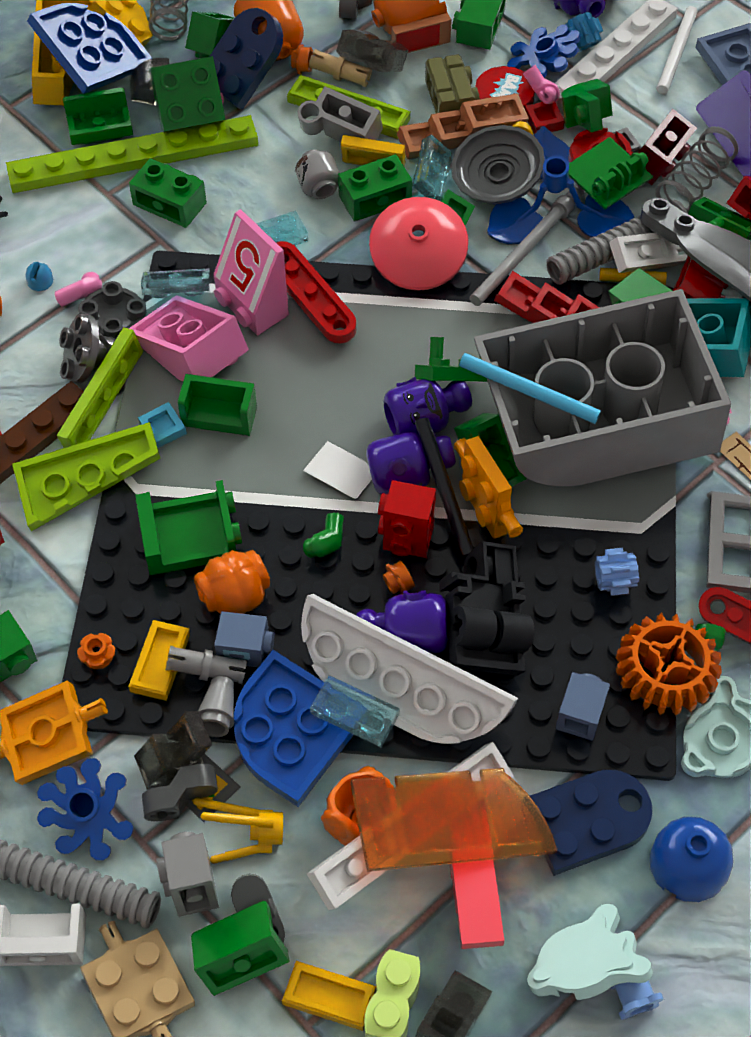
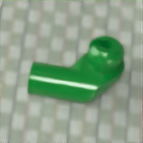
(326, 540)

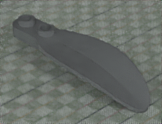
(712, 247)

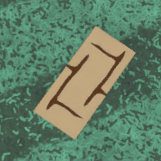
(738, 452)

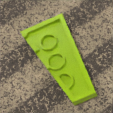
(74, 474)

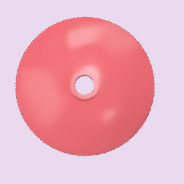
(415, 260)

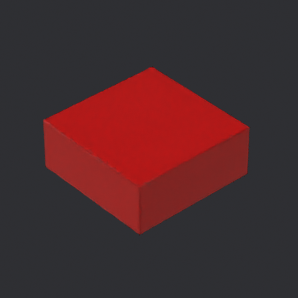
(545, 115)

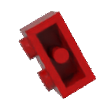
(407, 518)

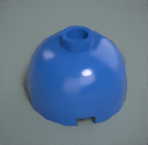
(691, 859)

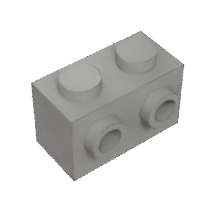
(187, 873)

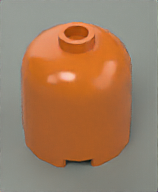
(398, 12)
(286, 15)

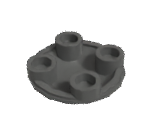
(113, 308)

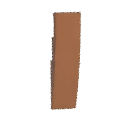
(455, 126)

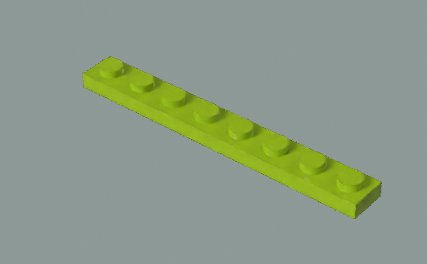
(131, 154)

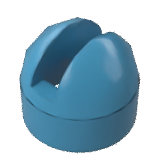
(43, 279)

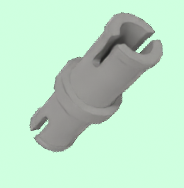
(205, 664)

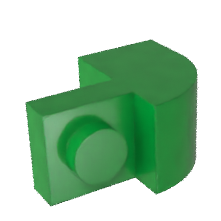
(587, 105)

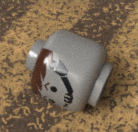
(317, 174)

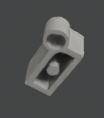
(339, 116)

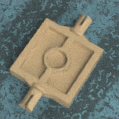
(137, 985)

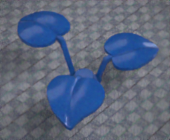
(516, 219)

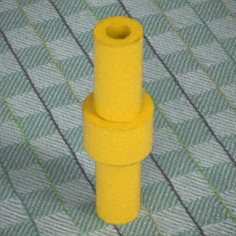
(613, 275)

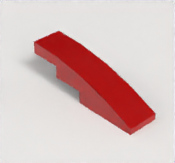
(536, 303)

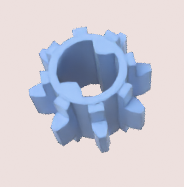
(616, 571)

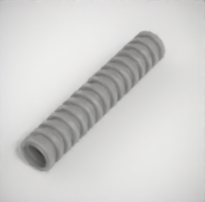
(594, 251)
(78, 885)

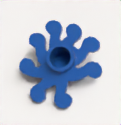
(545, 50)
(85, 809)

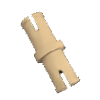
(340, 68)

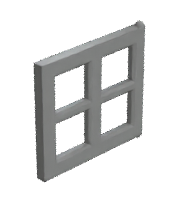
(718, 539)

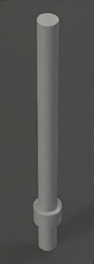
(559, 210)

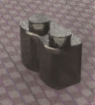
(374, 52)

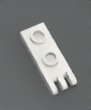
(645, 252)

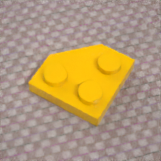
(128, 13)

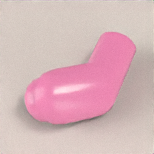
(545, 90)
(81, 289)

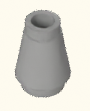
(218, 707)

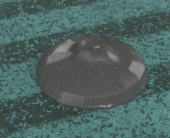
(498, 164)

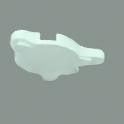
(719, 735)
(589, 958)

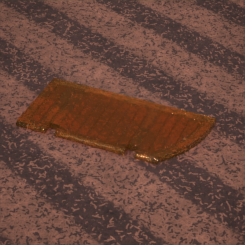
(447, 820)

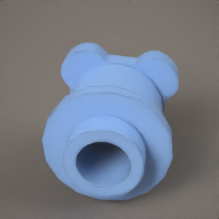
(636, 998)

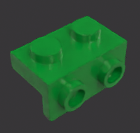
(97, 116)

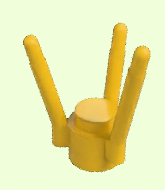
(264, 826)

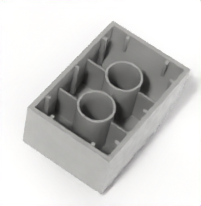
(633, 363)

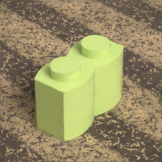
(395, 994)

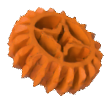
(646, 646)

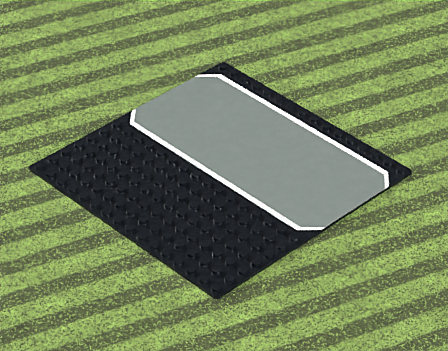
(335, 394)

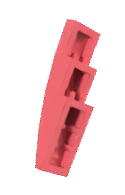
(477, 904)

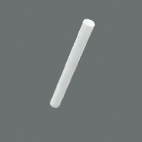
(676, 50)

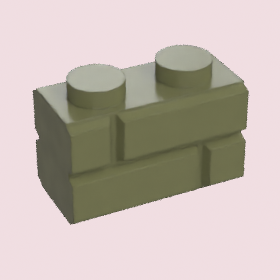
(449, 83)

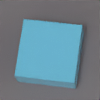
(165, 424)

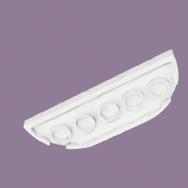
(433, 695)

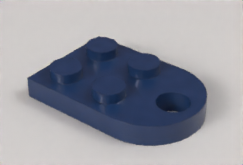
(245, 56)
(589, 819)

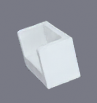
(42, 938)

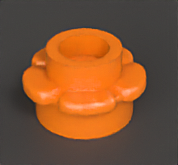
(300, 59)
(398, 578)
(97, 659)

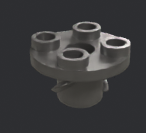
(82, 348)

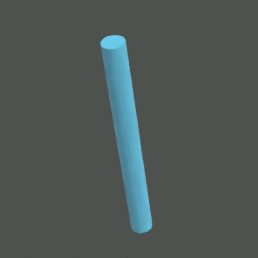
(530, 388)

